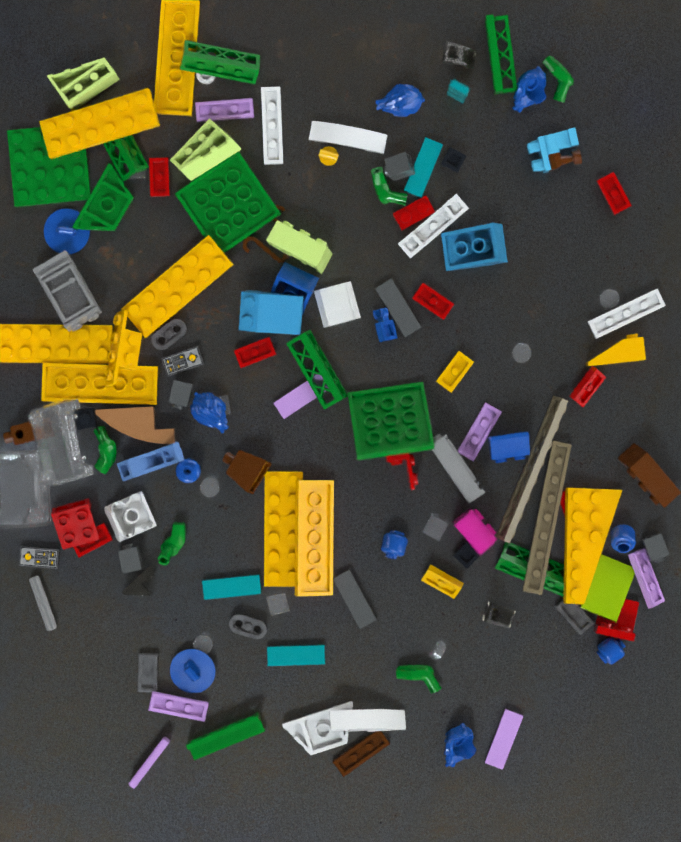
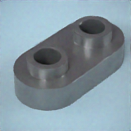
(168, 333)
(247, 628)

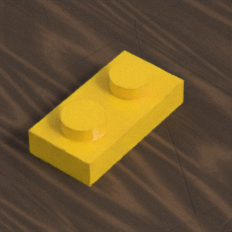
(455, 371)
(442, 581)

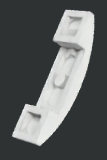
(348, 136)
(433, 226)

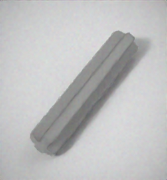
(43, 603)

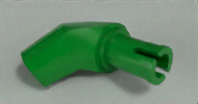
(562, 76)
(383, 191)
(106, 449)
(173, 543)
(419, 672)

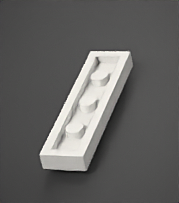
(272, 125)
(626, 313)

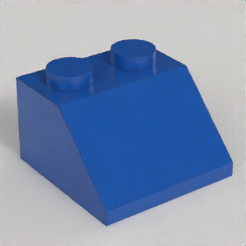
(295, 282)
(508, 446)

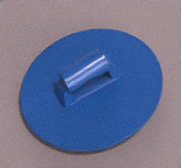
(61, 235)
(192, 670)

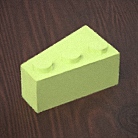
(84, 82)
(204, 150)
(300, 245)

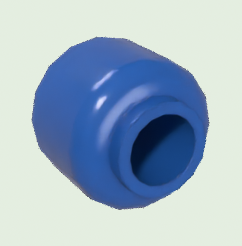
(193, 467)
(623, 538)
(394, 544)
(611, 650)

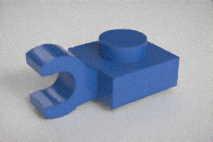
(385, 328)

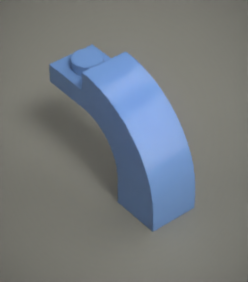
(150, 461)

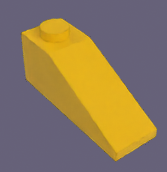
(623, 351)

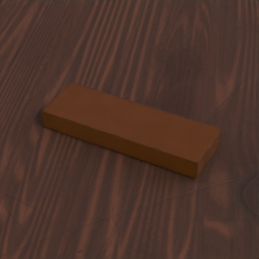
(361, 752)

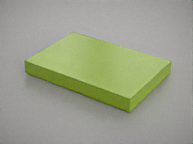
(609, 588)

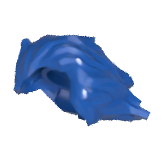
(530, 89)
(401, 100)
(209, 411)
(459, 745)

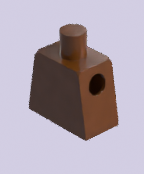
(19, 434)
(246, 469)

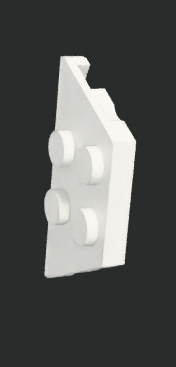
(314, 730)

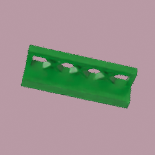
(494, 54)
(220, 65)
(129, 154)
(323, 366)
(517, 567)
(225, 736)

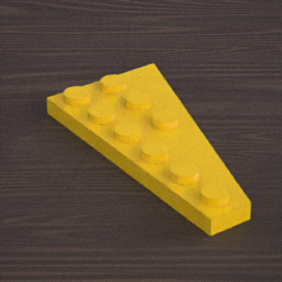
(586, 529)

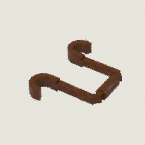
(265, 248)

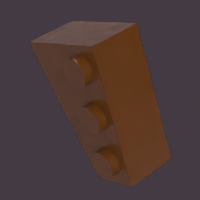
(649, 475)

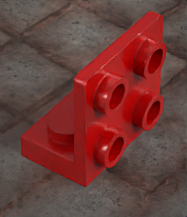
(409, 460)
(75, 523)
(625, 623)

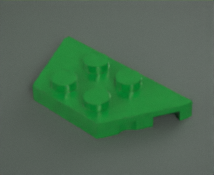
(106, 204)

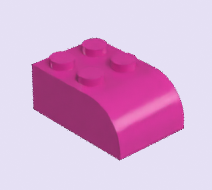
(475, 531)

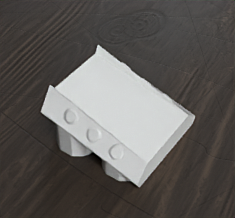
(337, 304)
(130, 516)

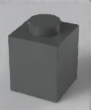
(399, 166)
(180, 394)
(655, 547)
(130, 558)

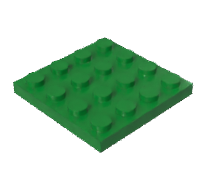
(42, 179)
(228, 202)
(390, 420)

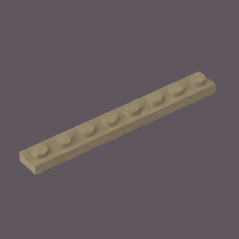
(531, 469)
(546, 518)

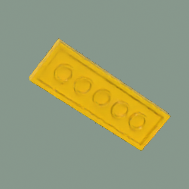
(174, 86)
(99, 123)
(177, 286)
(54, 344)
(88, 384)
(280, 528)
(314, 537)

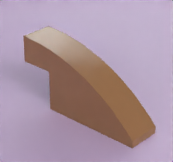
(137, 423)

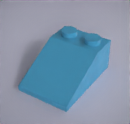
(474, 247)
(270, 312)

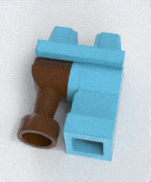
(549, 150)

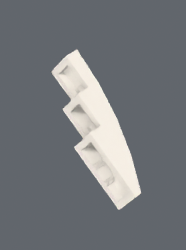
(367, 720)

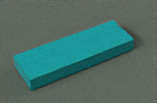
(458, 91)
(423, 167)
(231, 587)
(296, 655)

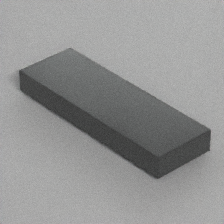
(398, 308)
(354, 599)

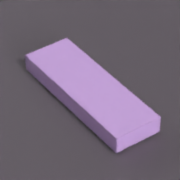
(224, 110)
(298, 397)
(479, 431)
(646, 578)
(178, 706)
(503, 739)
(149, 762)

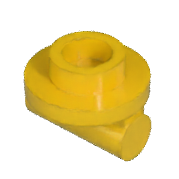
(328, 156)

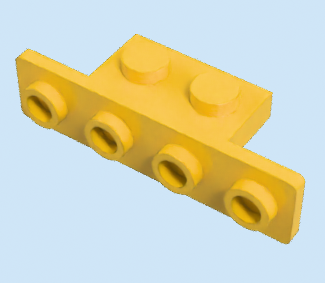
(124, 349)

